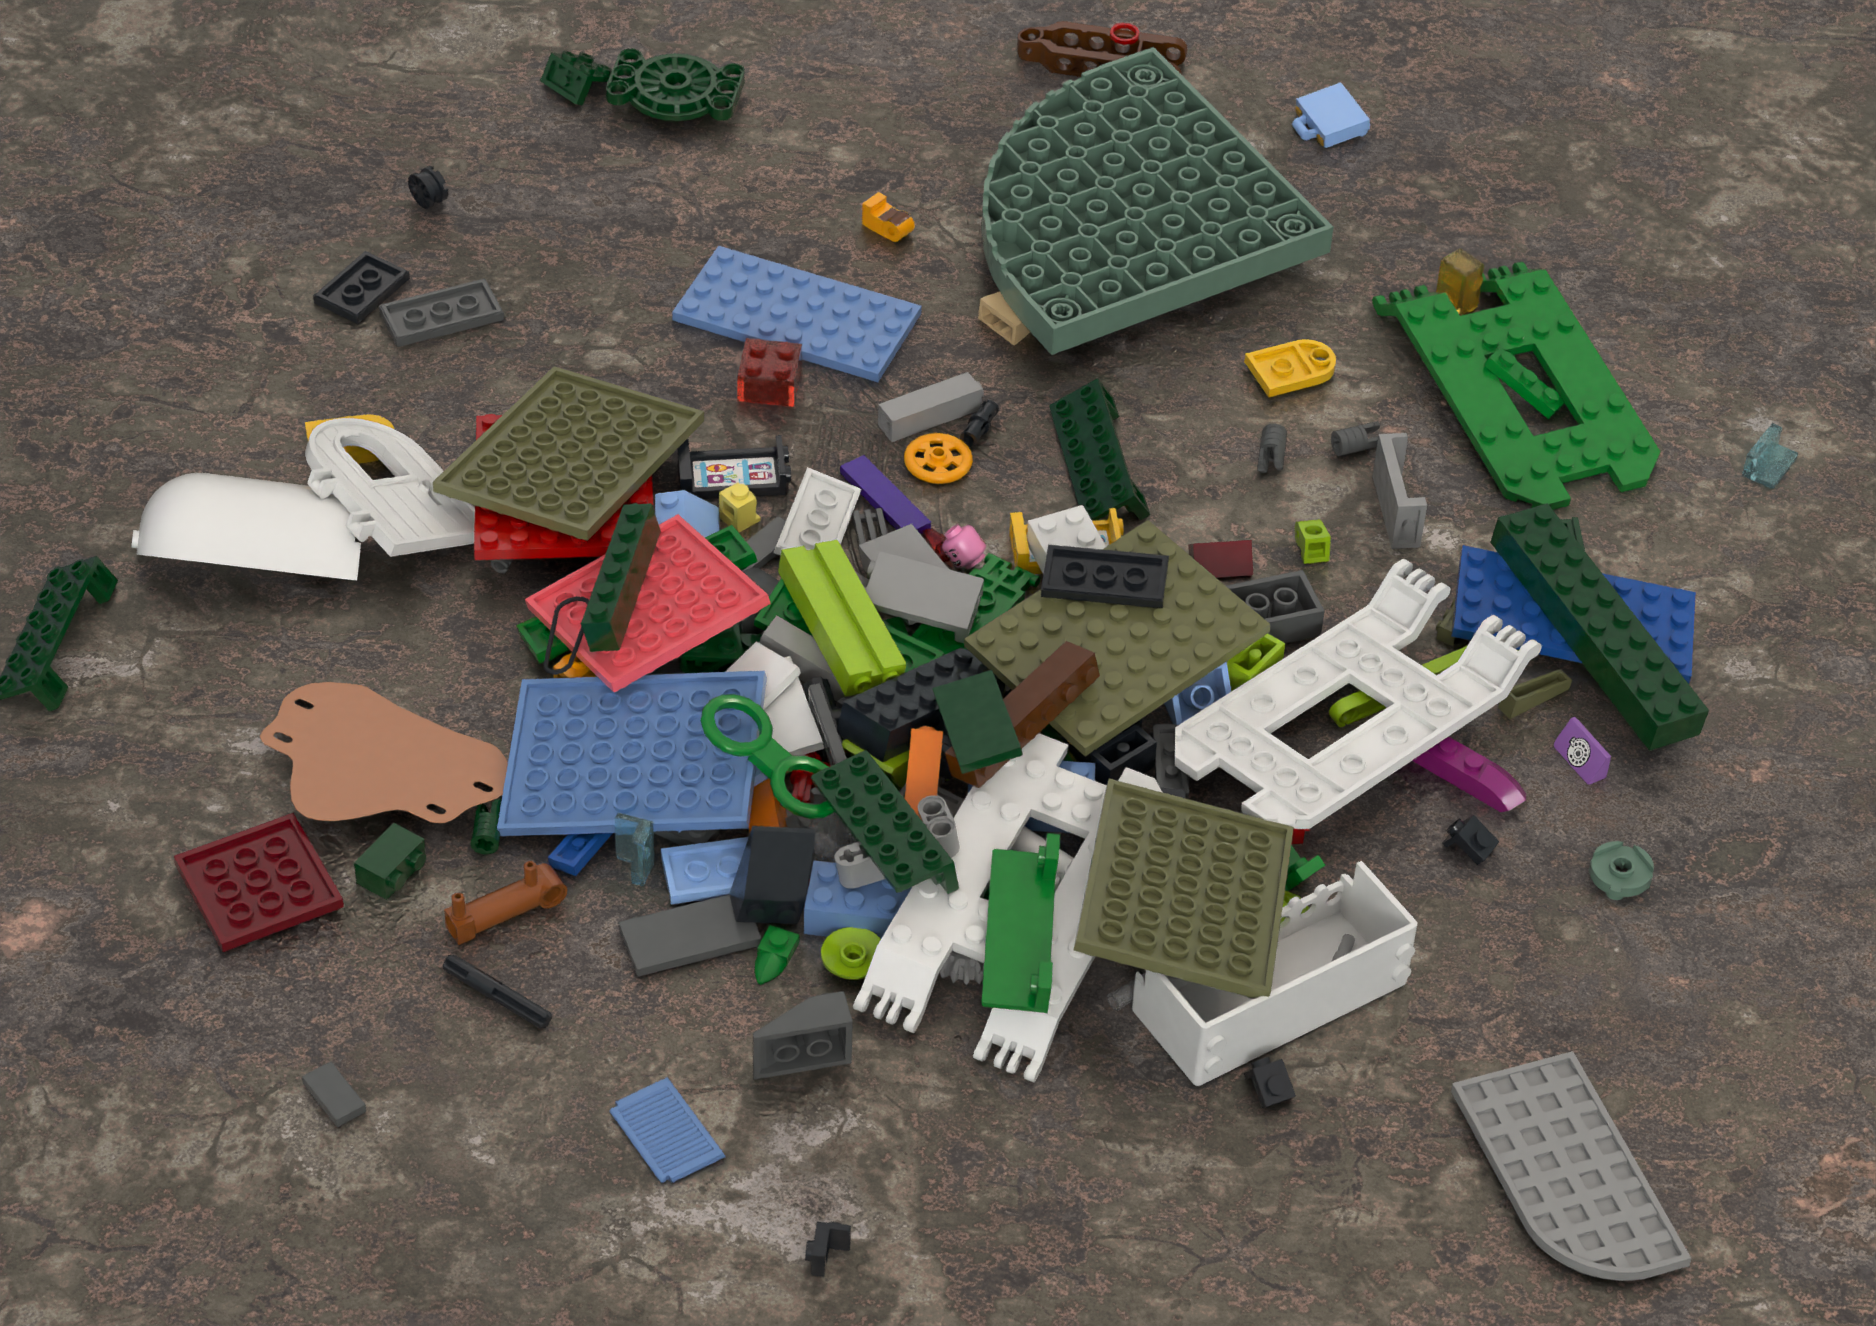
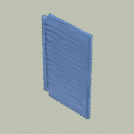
(666, 1131)

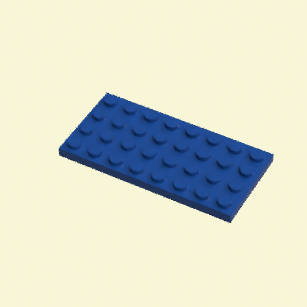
(1491, 588)

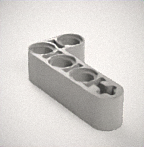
(856, 867)

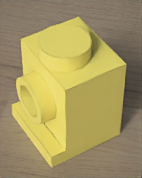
(738, 507)

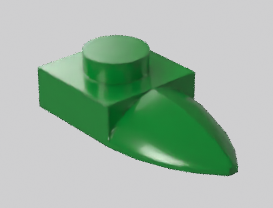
(774, 953)

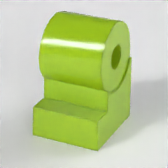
(1313, 541)

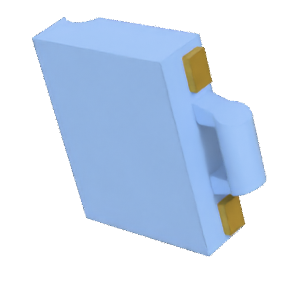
(1330, 116)

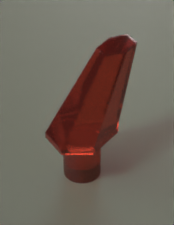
(936, 540)

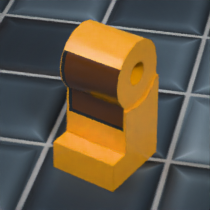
(886, 219)

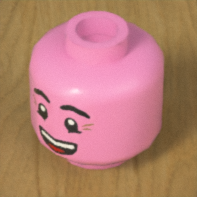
(964, 546)

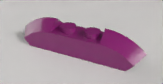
(1473, 774)

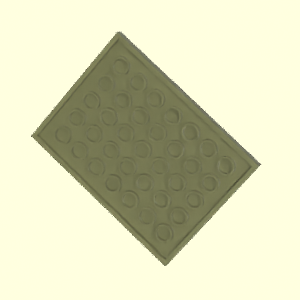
(569, 453)
(1139, 650)
(1185, 890)

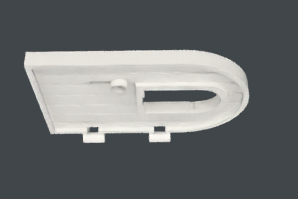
(395, 511)

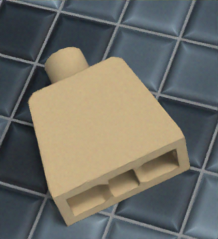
(1001, 318)

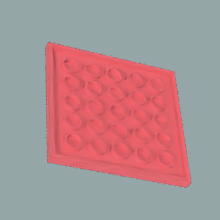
(681, 604)

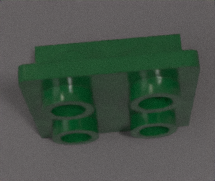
(573, 74)

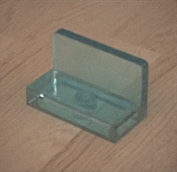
(1768, 460)
(635, 845)

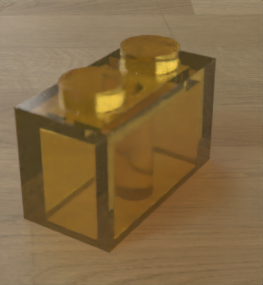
(1461, 280)

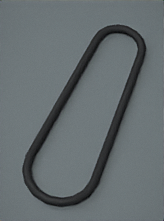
(551, 637)

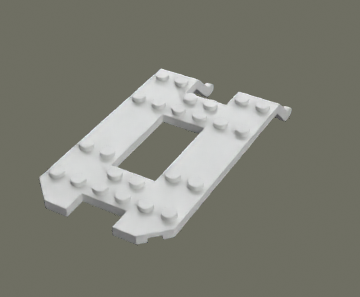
(1365, 653)
(938, 922)

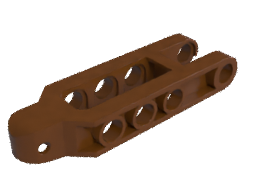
(1052, 44)

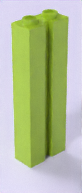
(840, 616)

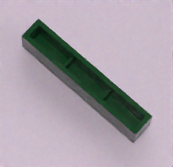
(620, 577)

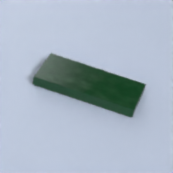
(977, 722)

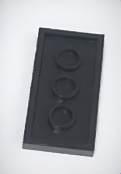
(1105, 576)

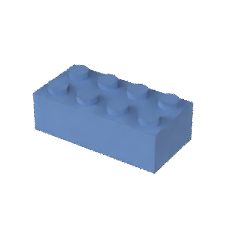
(835, 907)

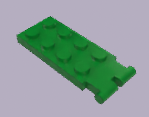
(1001, 592)

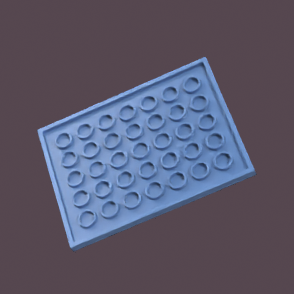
(631, 752)

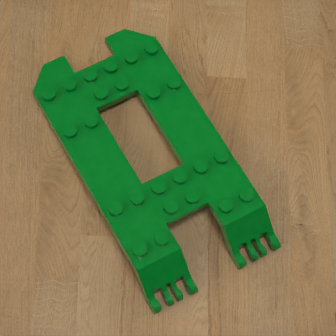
(1539, 321)

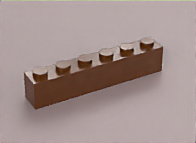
(1039, 701)

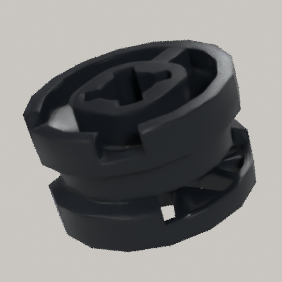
(427, 187)

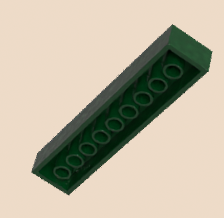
(1599, 627)

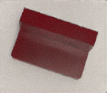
(1224, 558)

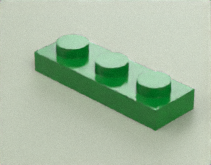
(1524, 382)

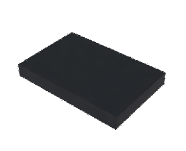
(361, 287)

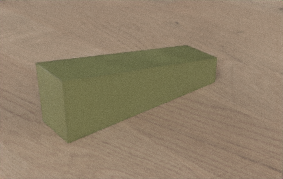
(1534, 692)

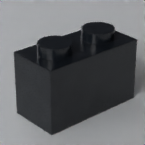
(1129, 749)

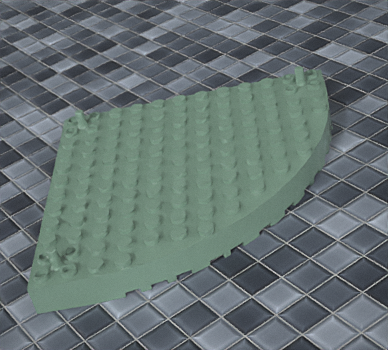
(1132, 205)

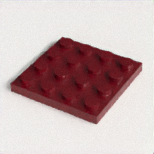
(258, 882)

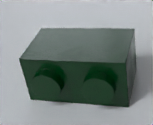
(390, 861)

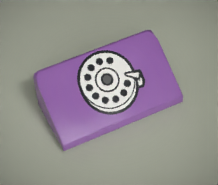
(1583, 752)

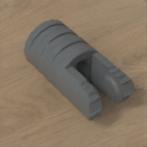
(1354, 438)
(1272, 447)

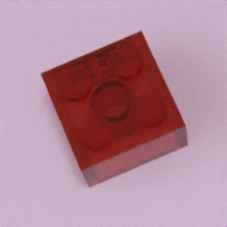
(769, 372)

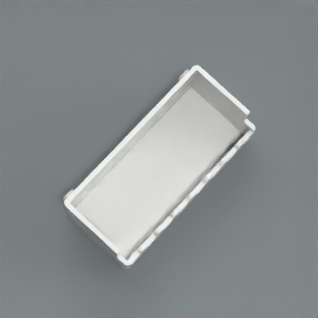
(1220, 1030)

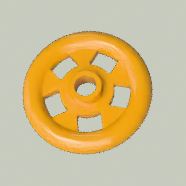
(938, 458)

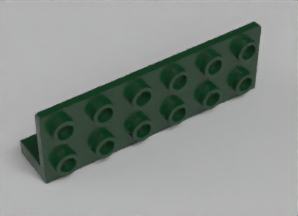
(1095, 453)
(45, 627)
(885, 824)

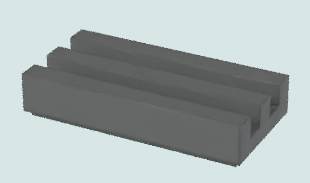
(869, 517)

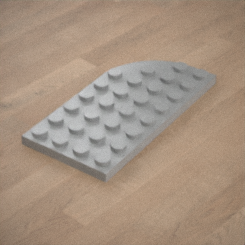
(1570, 1170)

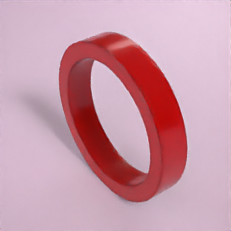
(1124, 26)

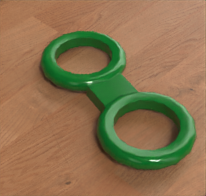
(764, 753)

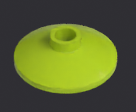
(849, 952)

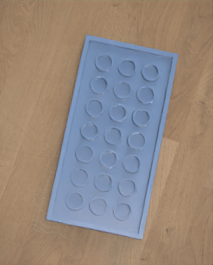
(770, 301)

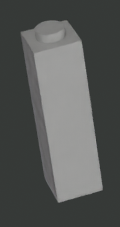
(930, 406)
(791, 641)

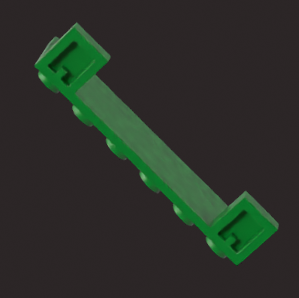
(1020, 928)

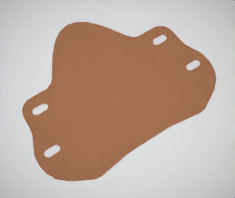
(372, 757)

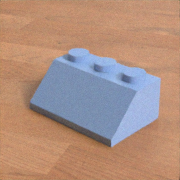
(694, 510)

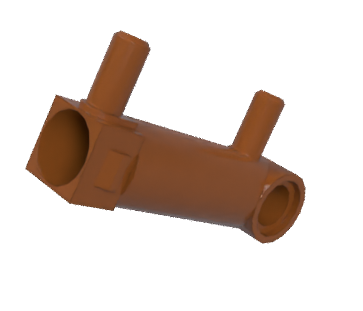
(538, 888)

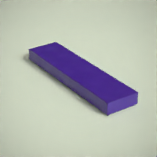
(883, 494)

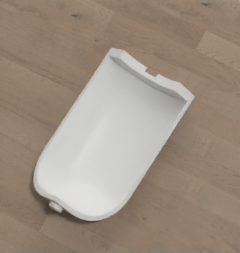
(248, 526)

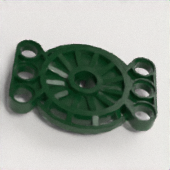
(655, 92)

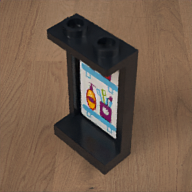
(715, 470)

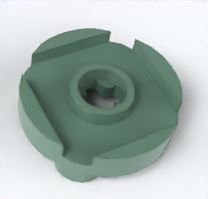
(1617, 883)

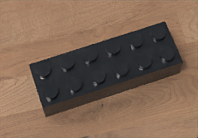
(885, 714)

